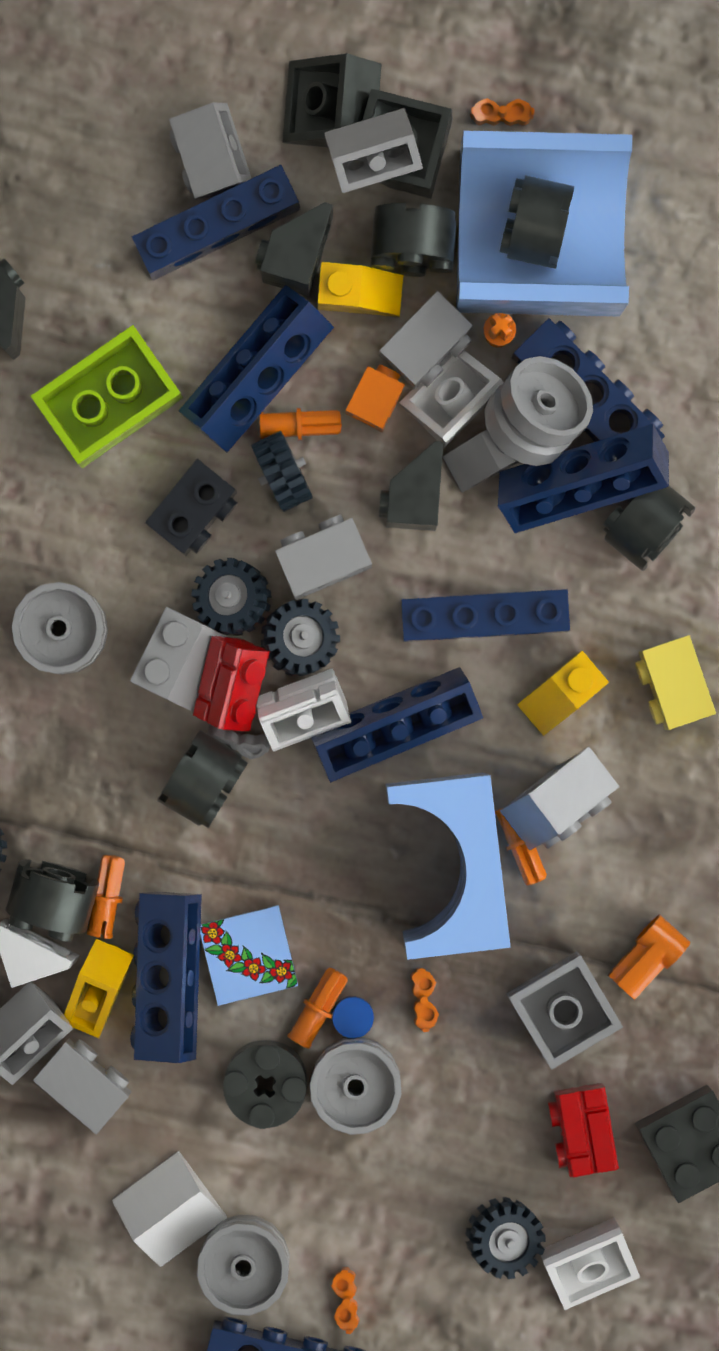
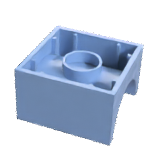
(591, 257)
(477, 911)

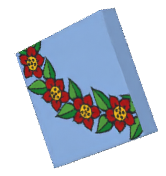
(248, 955)

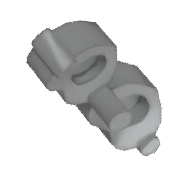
(246, 744)

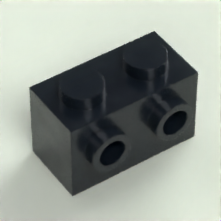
(192, 508)

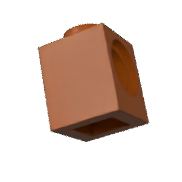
(375, 397)

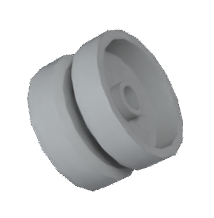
(538, 411)
(35, 631)
(340, 1105)
(225, 1281)

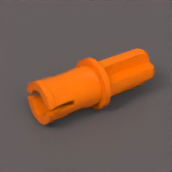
(499, 329)
(301, 423)
(527, 860)
(107, 897)
(318, 1007)

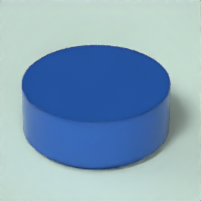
(353, 1017)

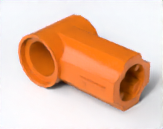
(655, 949)

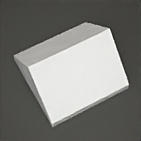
(452, 397)
(31, 955)
(168, 1209)
(589, 1263)

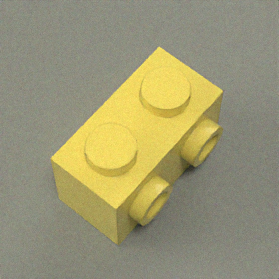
(675, 683)

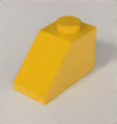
(359, 290)
(563, 693)
(97, 987)

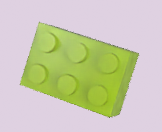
(107, 396)

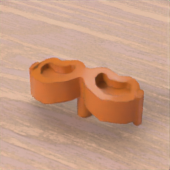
(513, 113)
(422, 988)
(345, 1288)

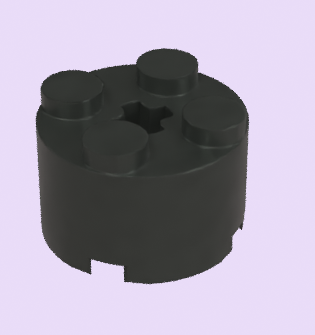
(539, 221)
(413, 239)
(647, 525)
(200, 778)
(51, 899)
(265, 1108)

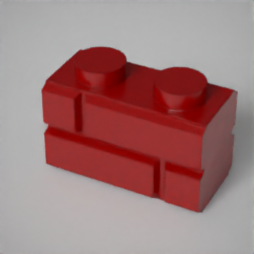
(231, 683)
(585, 1130)

